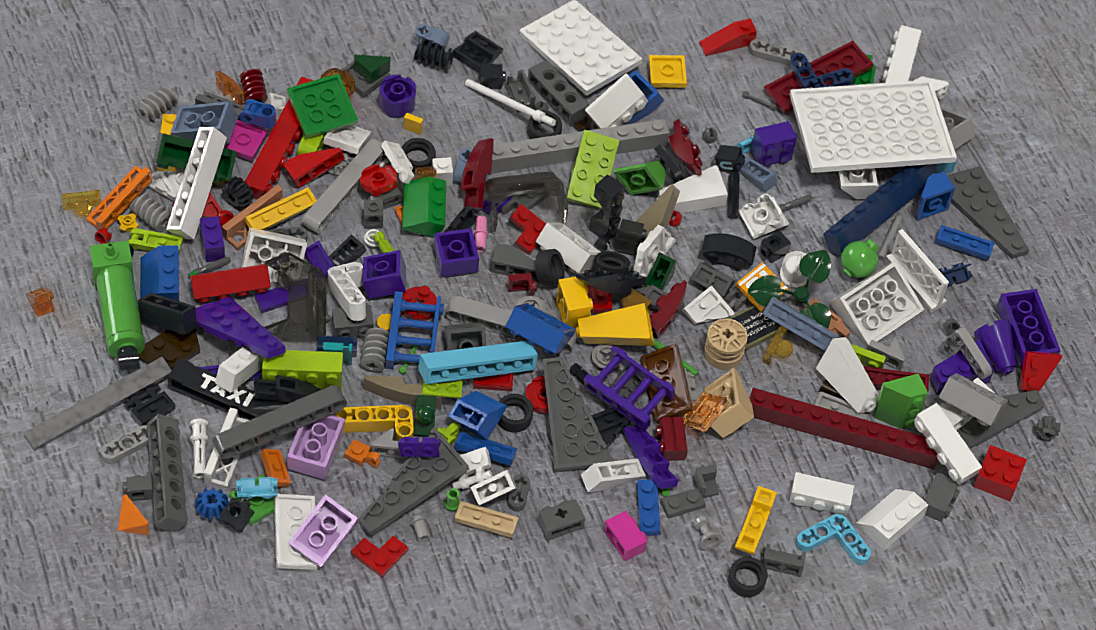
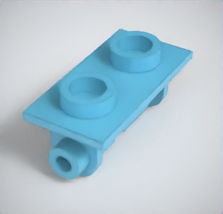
(267, 487)

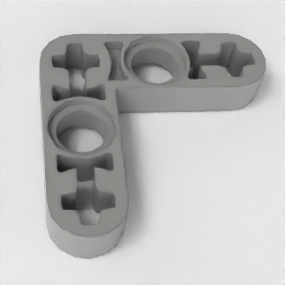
(962, 341)

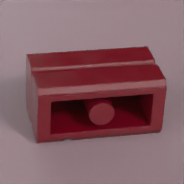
(672, 438)

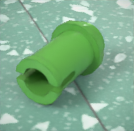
(452, 501)

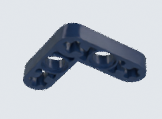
(812, 80)

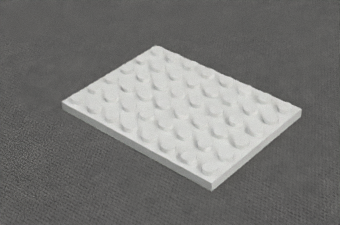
(872, 126)

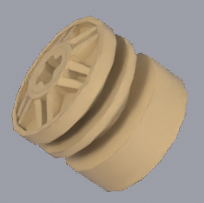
(725, 344)

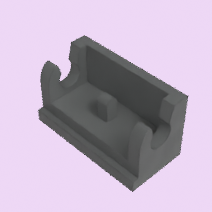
(521, 90)
(710, 276)
(783, 561)

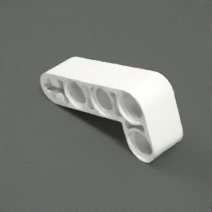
(344, 286)

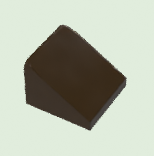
(827, 388)

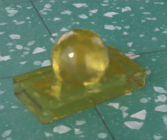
(81, 201)
(778, 346)

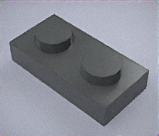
(683, 503)

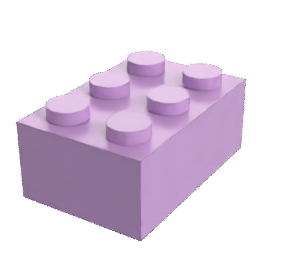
(316, 446)

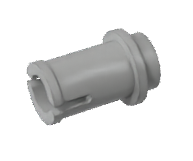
(419, 524)

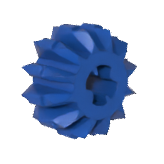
(211, 503)

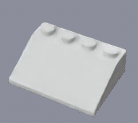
(878, 304)

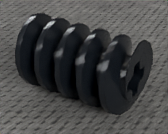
(434, 55)

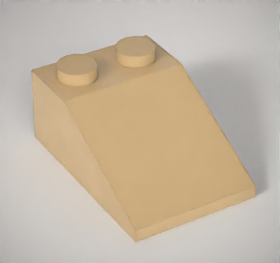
(738, 410)

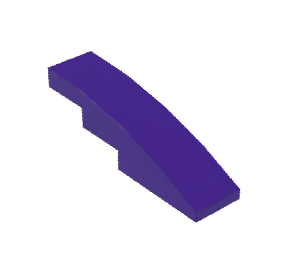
(649, 455)

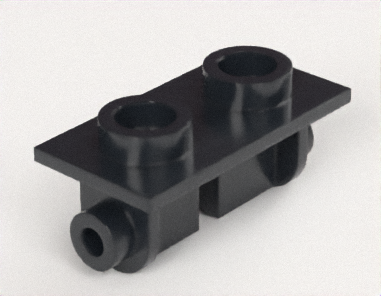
(463, 220)

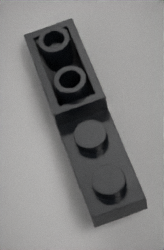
(611, 282)
(283, 389)

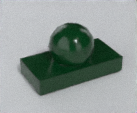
(425, 414)

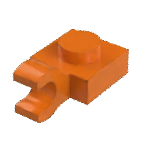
(360, 453)

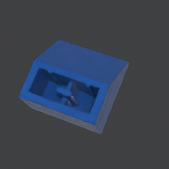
(477, 413)

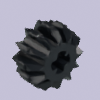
(238, 192)

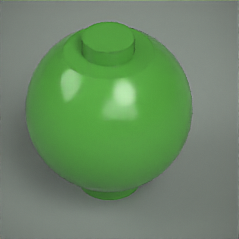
(860, 258)

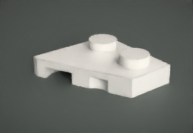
(708, 307)

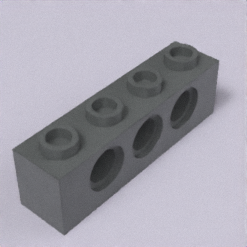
(558, 92)

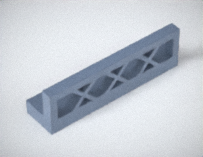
(799, 323)

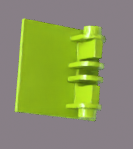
(443, 389)

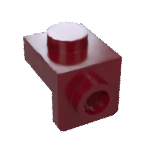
(521, 282)

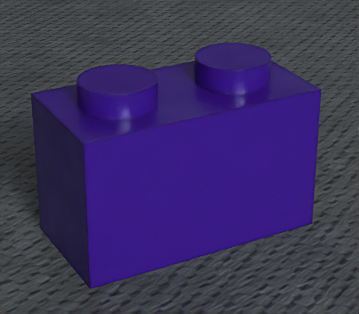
(212, 238)

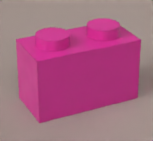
(625, 535)

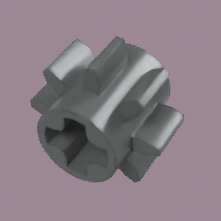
(1048, 427)

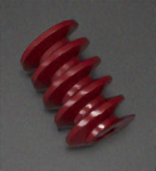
(253, 85)

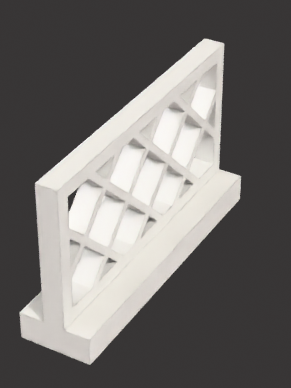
(929, 294)

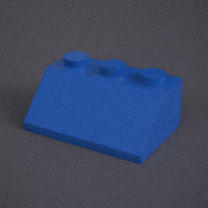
(160, 272)
(540, 328)

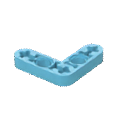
(834, 531)

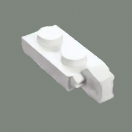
(398, 160)

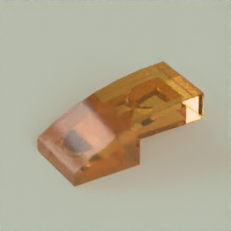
(229, 86)
(424, 172)

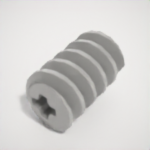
(155, 102)
(151, 212)
(374, 349)

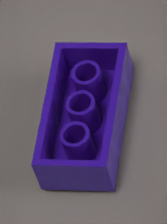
(1028, 323)

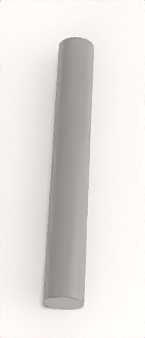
(890, 236)

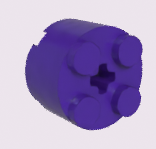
(397, 95)

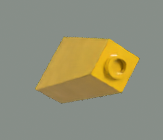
(618, 327)

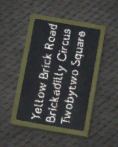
(757, 325)

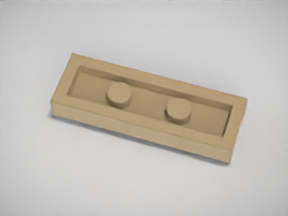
(486, 519)

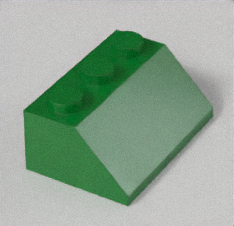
(424, 206)

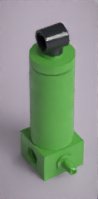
(118, 302)

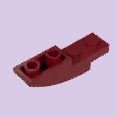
(684, 148)
(476, 168)
(667, 308)

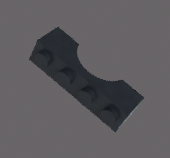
(610, 197)

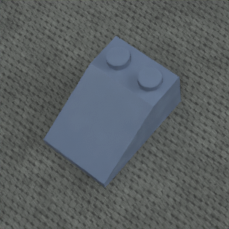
(216, 115)

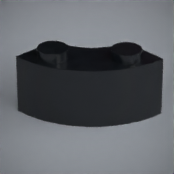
(728, 250)

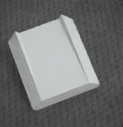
(763, 216)

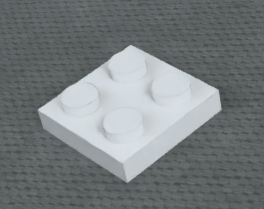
(349, 139)

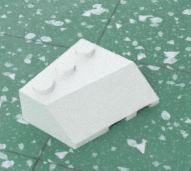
(265, 245)

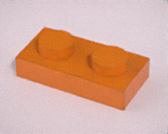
(275, 466)

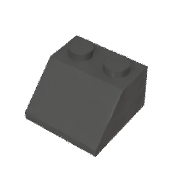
(464, 336)

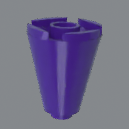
(998, 345)

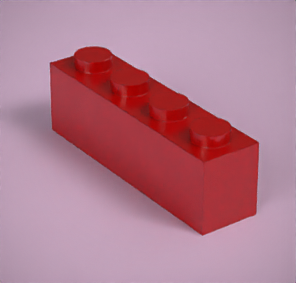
(230, 281)

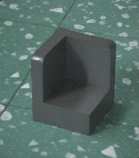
(705, 481)

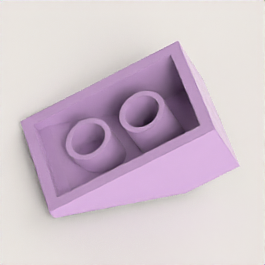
(323, 531)

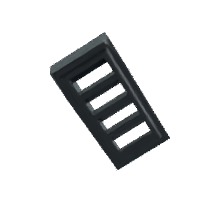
(346, 246)

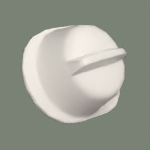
(790, 271)

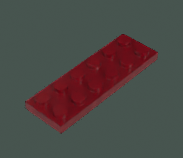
(846, 56)

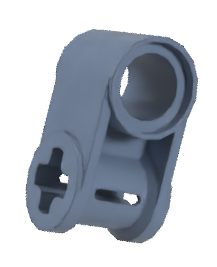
(431, 34)
(459, 168)

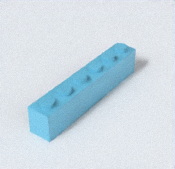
(477, 362)

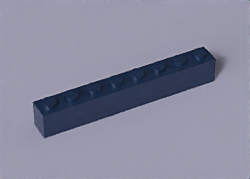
(878, 207)

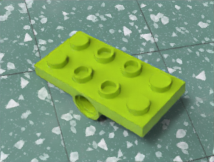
(592, 164)

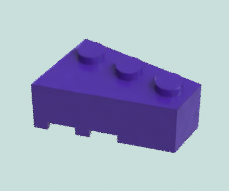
(956, 364)

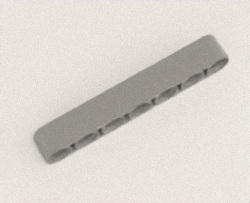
(343, 187)
(494, 318)

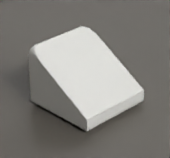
(277, 101)

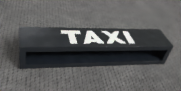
(201, 385)

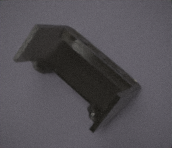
(500, 188)
(305, 299)

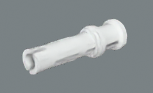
(199, 440)

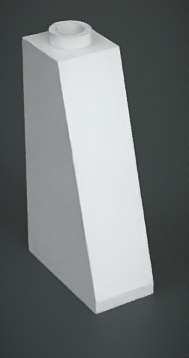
(700, 191)
(848, 376)

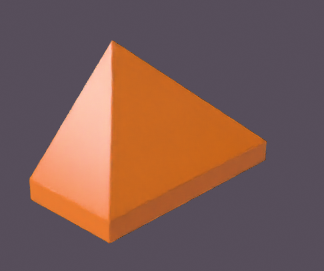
(131, 518)

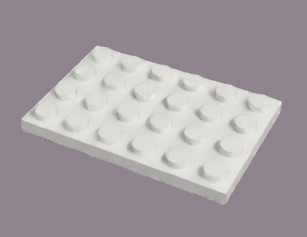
(580, 47)

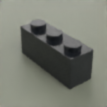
(167, 313)

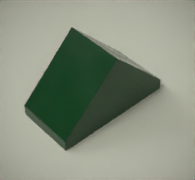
(372, 67)
(661, 272)

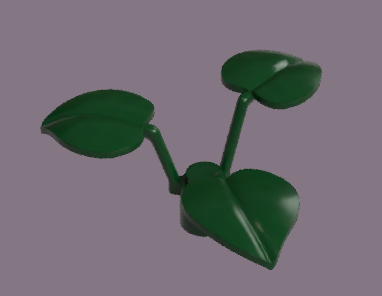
(814, 266)

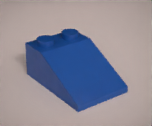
(652, 95)

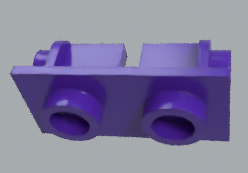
(413, 448)

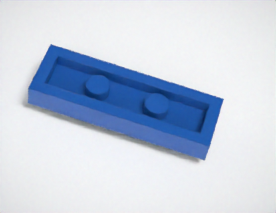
(964, 242)
(497, 452)
(648, 507)

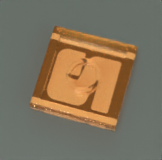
(705, 411)

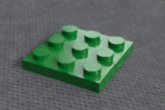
(322, 106)

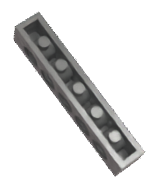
(166, 473)

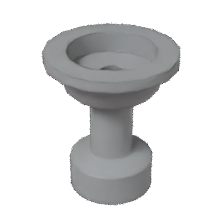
(709, 539)

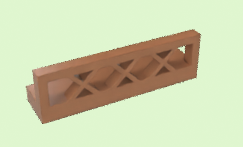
(237, 224)

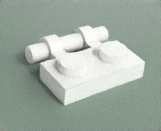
(477, 461)

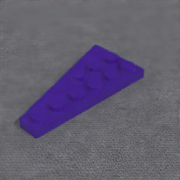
(231, 321)

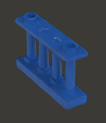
(399, 322)

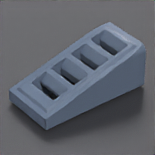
(768, 177)

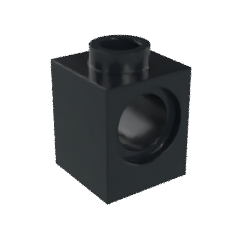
(775, 246)
(238, 522)

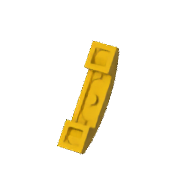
(756, 520)

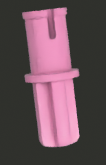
(480, 233)

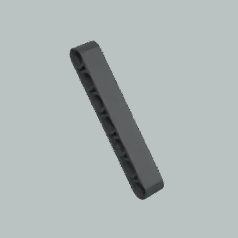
(279, 422)

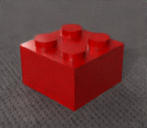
(1000, 473)

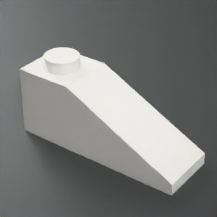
(612, 474)

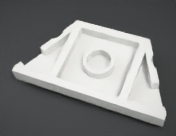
(167, 182)
(657, 241)

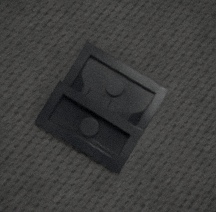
(477, 51)

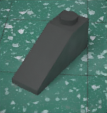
(509, 261)

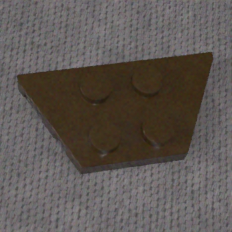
(171, 347)

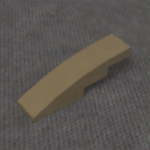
(394, 389)

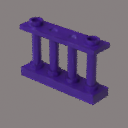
(626, 406)

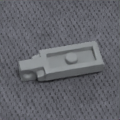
(833, 403)

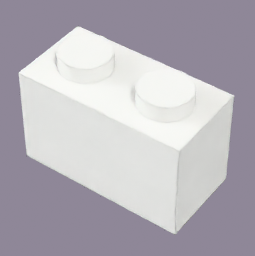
(493, 487)

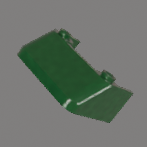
(176, 151)

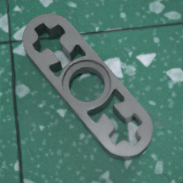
(760, 53)
(130, 436)

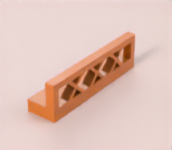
(122, 201)

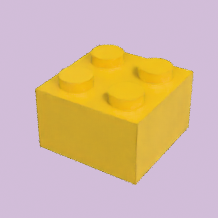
(573, 301)

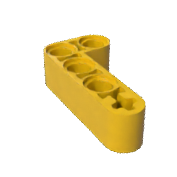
(374, 422)

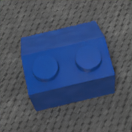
(936, 196)

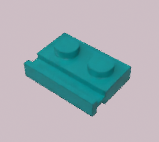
(338, 347)

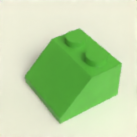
(642, 177)

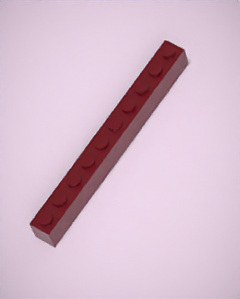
(842, 428)

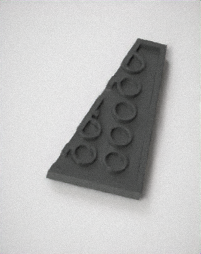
(982, 206)
(1018, 407)

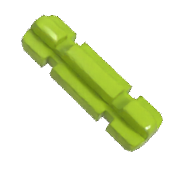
(384, 245)

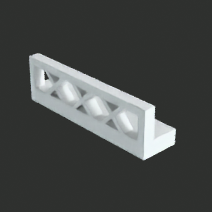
(215, 460)

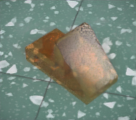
(41, 301)

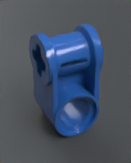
(259, 114)

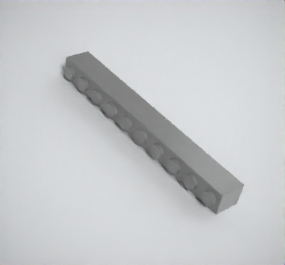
(565, 146)

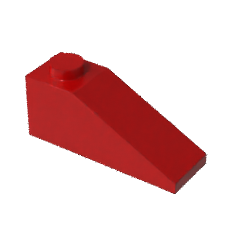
(732, 37)
(311, 165)

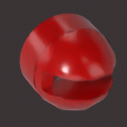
(678, 218)
(103, 236)

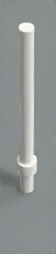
(537, 115)

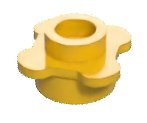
(125, 225)

